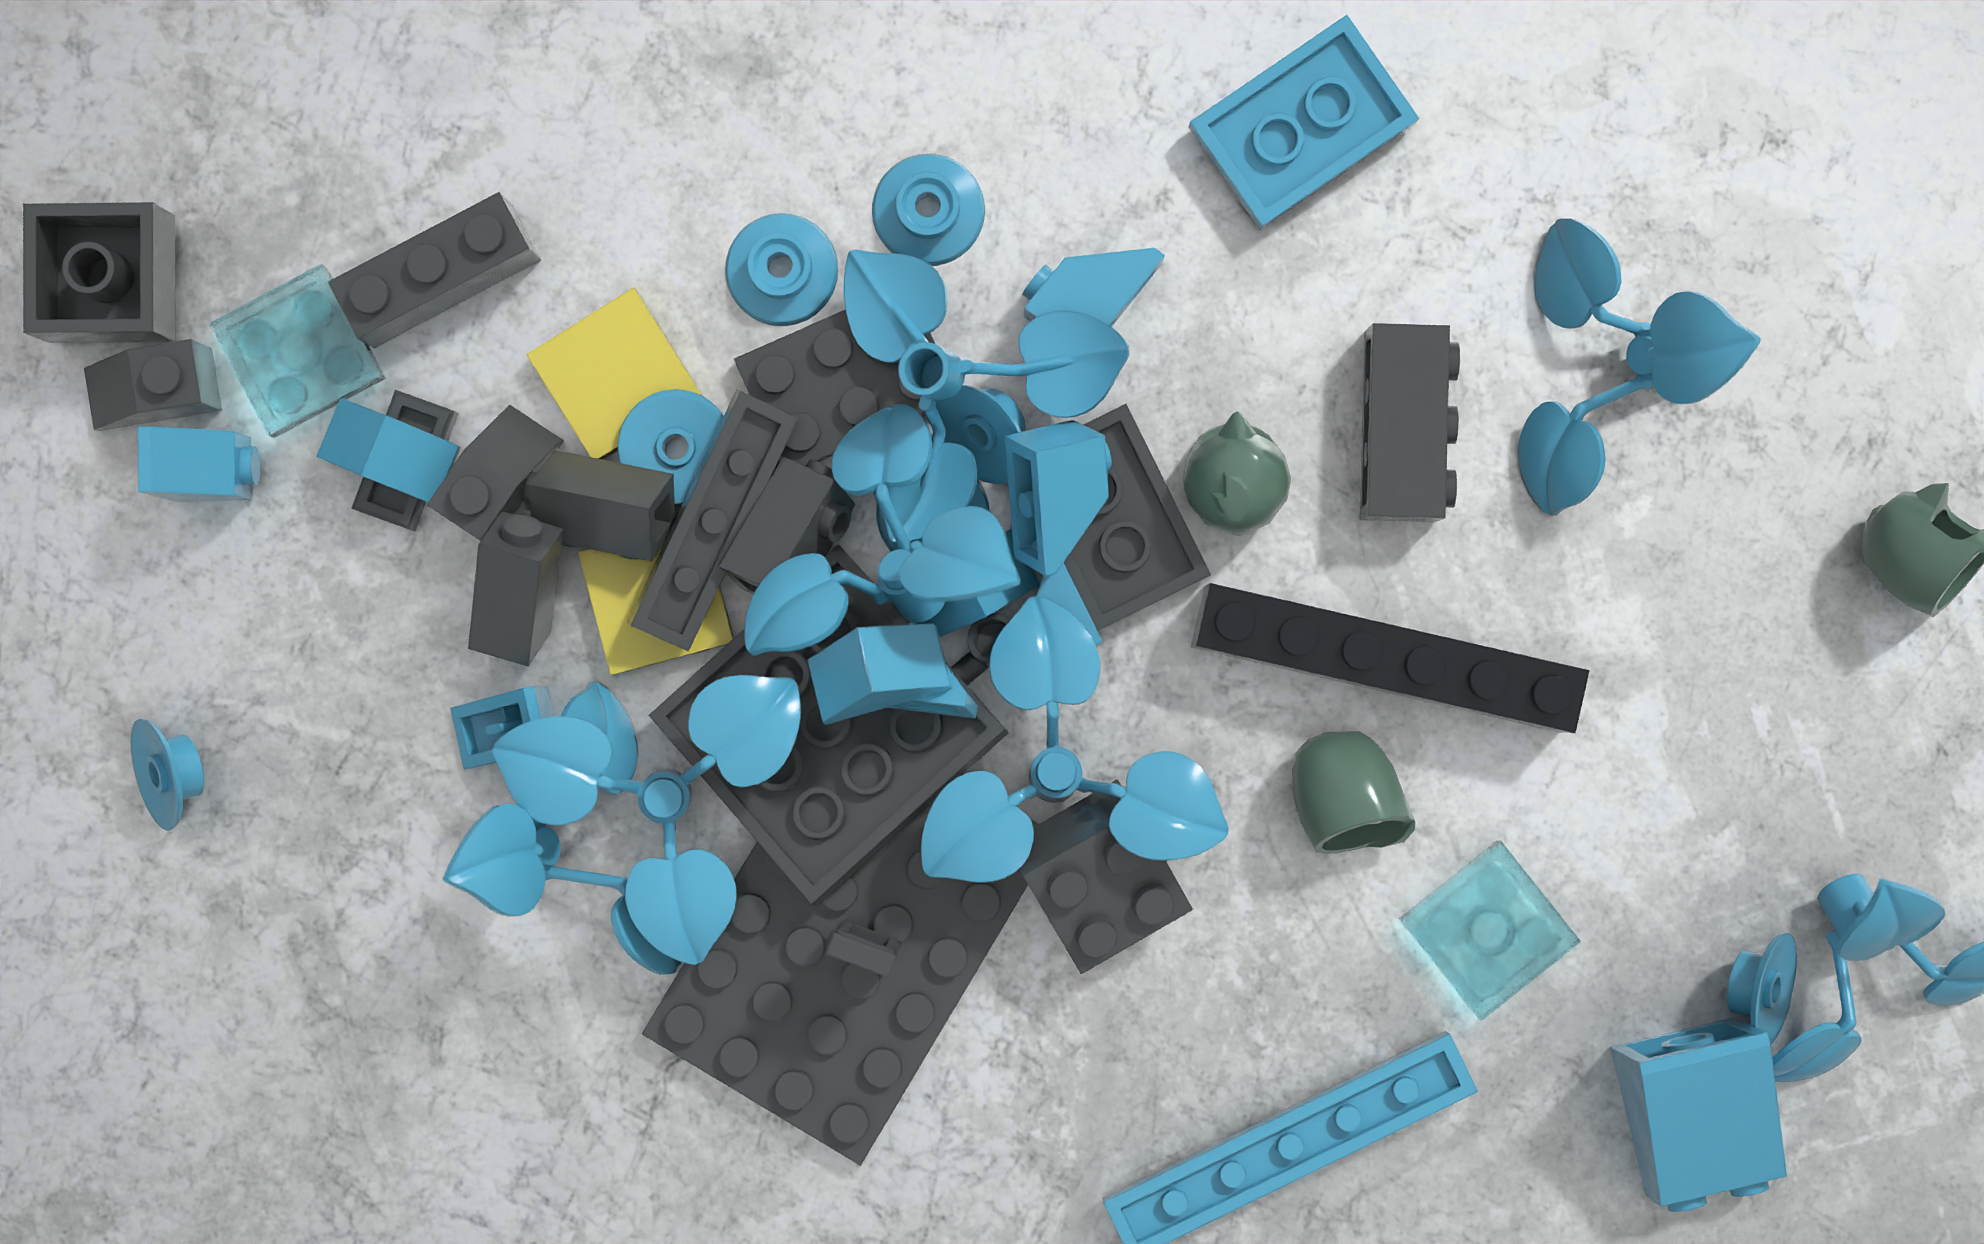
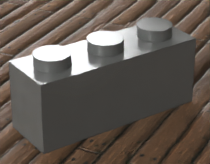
(434, 270)
(1408, 422)

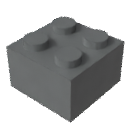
(98, 272)
(1094, 887)

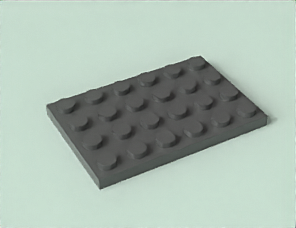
(819, 1034)

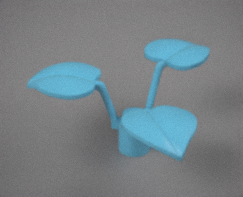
(899, 300)
(1683, 353)
(958, 559)
(980, 832)
(512, 855)
(686, 898)
(1865, 927)

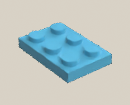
(1303, 122)

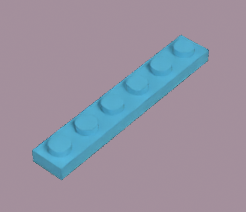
(1291, 1143)

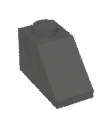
(152, 384)
(493, 472)

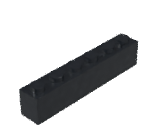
(1390, 658)

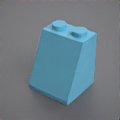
(1702, 1112)

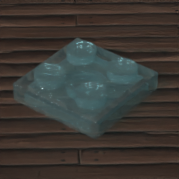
(295, 352)
(1489, 930)

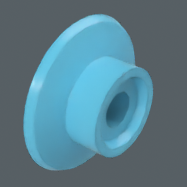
(932, 238)
(786, 298)
(660, 419)
(980, 423)
(165, 771)
(1764, 984)

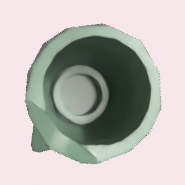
(1236, 477)
(1922, 549)
(1345, 786)

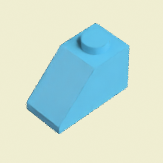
(1092, 284)
(196, 464)
(1054, 490)

